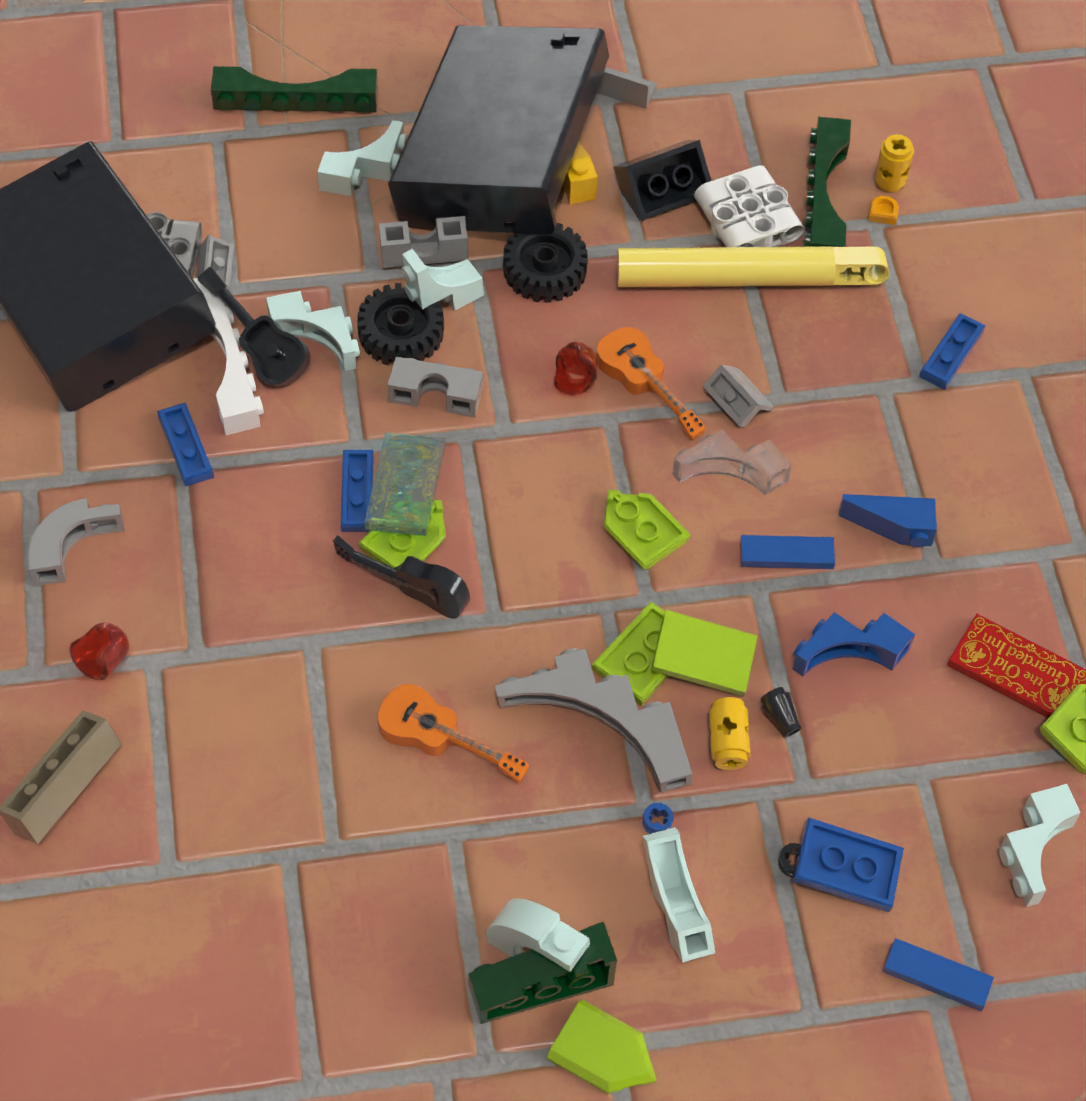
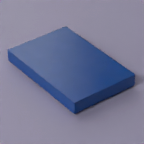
(848, 864)

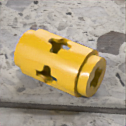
(894, 163)
(727, 749)

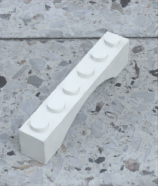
(234, 398)

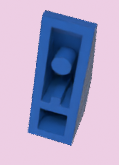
(897, 518)

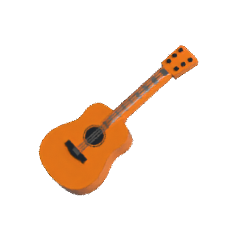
(629, 359)
(415, 720)

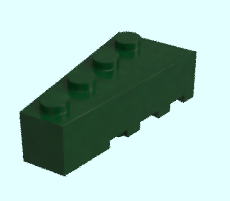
(536, 981)

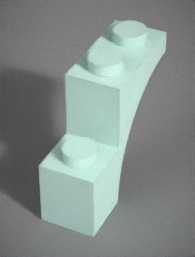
(343, 170)
(453, 284)
(322, 326)
(1046, 815)
(672, 888)

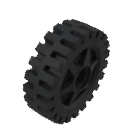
(545, 264)
(398, 327)

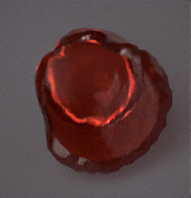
(578, 360)
(88, 649)

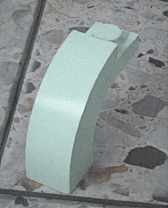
(539, 928)

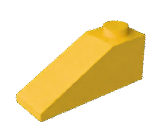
(581, 178)

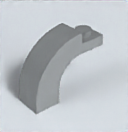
(61, 531)

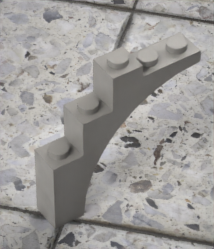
(573, 686)

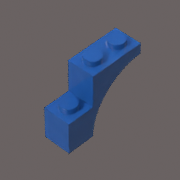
(834, 638)

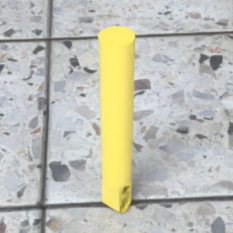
(750, 266)

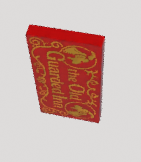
(1015, 666)

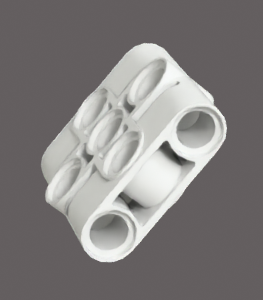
(749, 210)

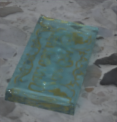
(405, 484)

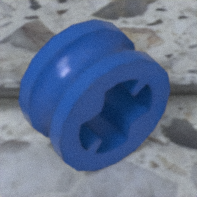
(658, 810)

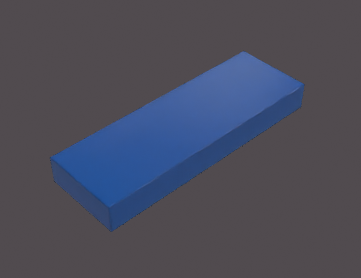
(952, 351)
(185, 444)
(356, 489)
(787, 552)
(938, 974)

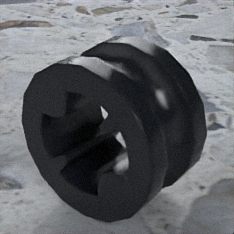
(787, 850)

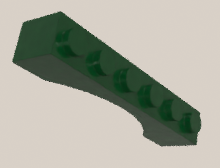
(348, 92)
(830, 149)

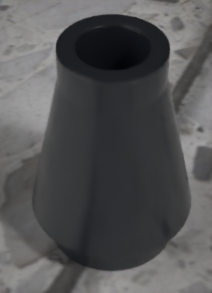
(781, 711)

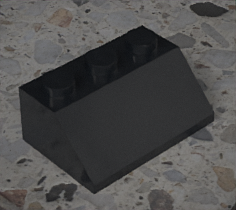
(663, 178)

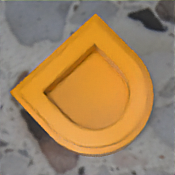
(884, 210)

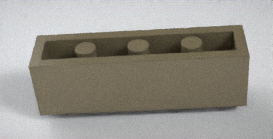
(59, 777)

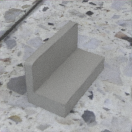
(626, 88)
(736, 394)

